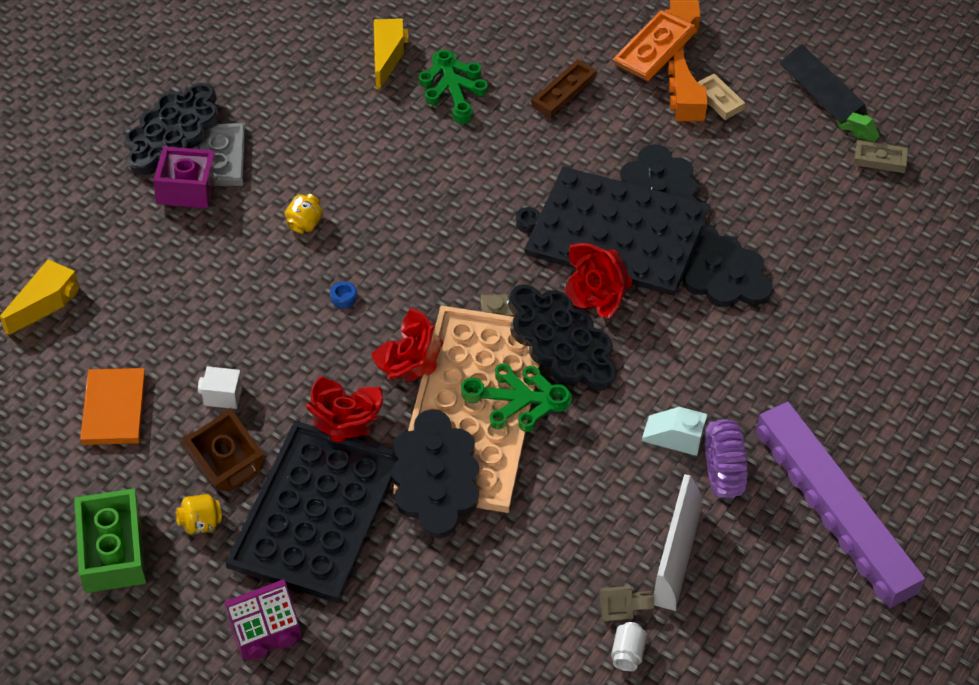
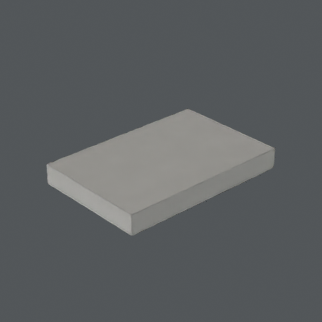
(229, 149)

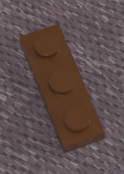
(563, 88)

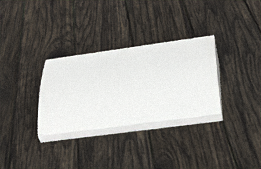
(678, 545)

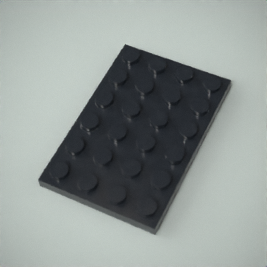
(645, 226)
(314, 512)

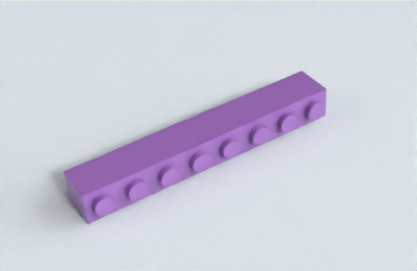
(839, 505)

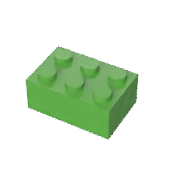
(109, 540)

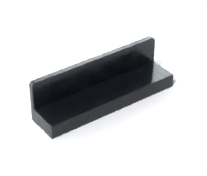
(822, 84)

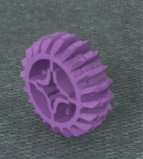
(726, 458)

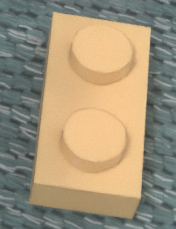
(721, 97)

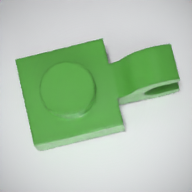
(861, 126)

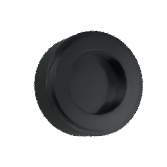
(526, 219)

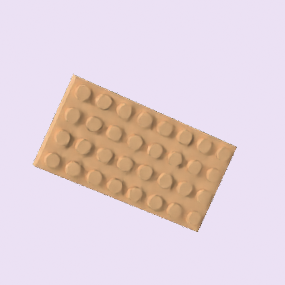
(473, 348)

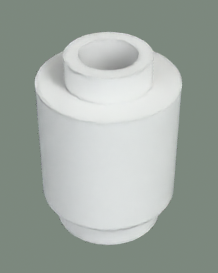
(628, 646)

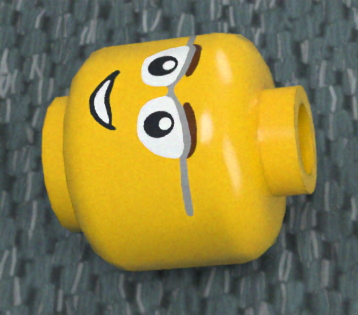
(303, 213)
(199, 514)

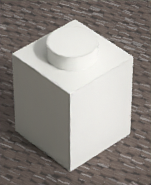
(221, 387)

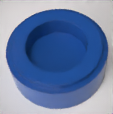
(343, 294)

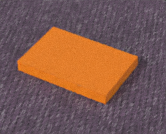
(654, 45)
(113, 406)

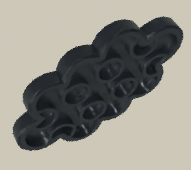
(175, 122)
(661, 172)
(726, 271)
(561, 337)
(435, 473)

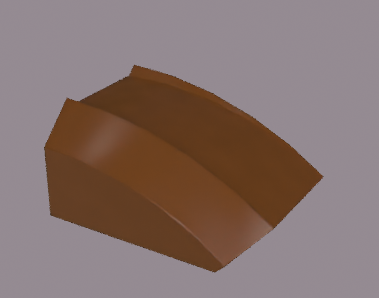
(224, 451)

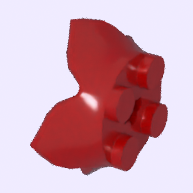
(598, 279)
(412, 354)
(343, 414)

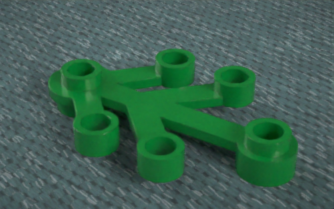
(445, 62)
(519, 395)

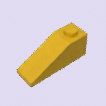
(388, 47)
(41, 296)

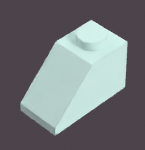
(676, 429)

